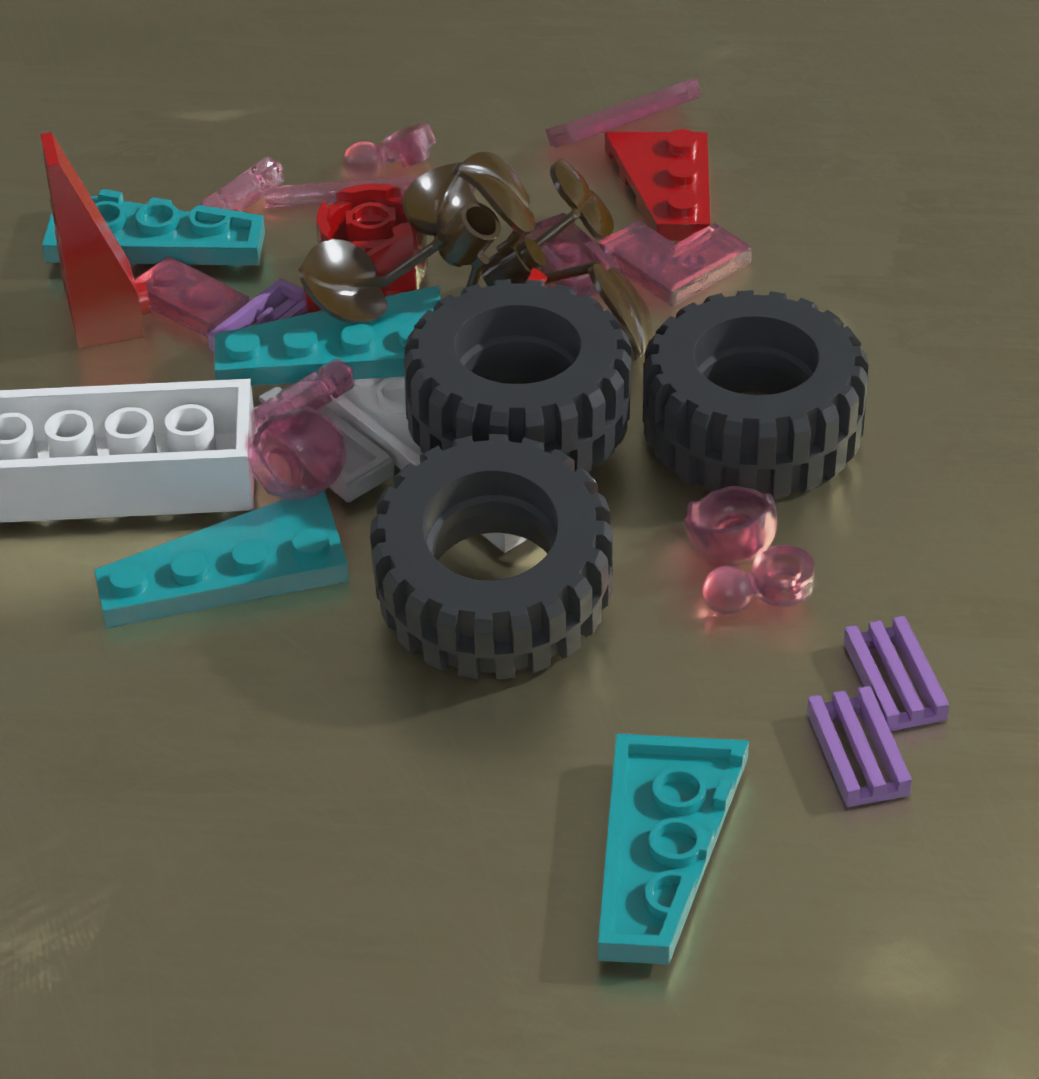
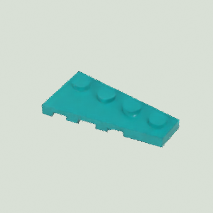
(161, 230)
(302, 344)
(232, 562)
(660, 837)

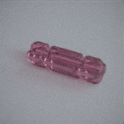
(247, 186)
(309, 391)

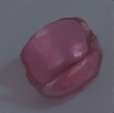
(297, 454)
(731, 525)

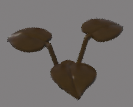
(436, 204)
(517, 258)

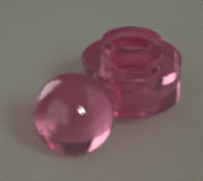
(408, 145)
(778, 577)

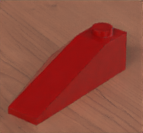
(93, 266)

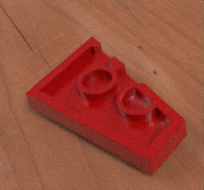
(667, 177)

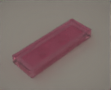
(623, 113)

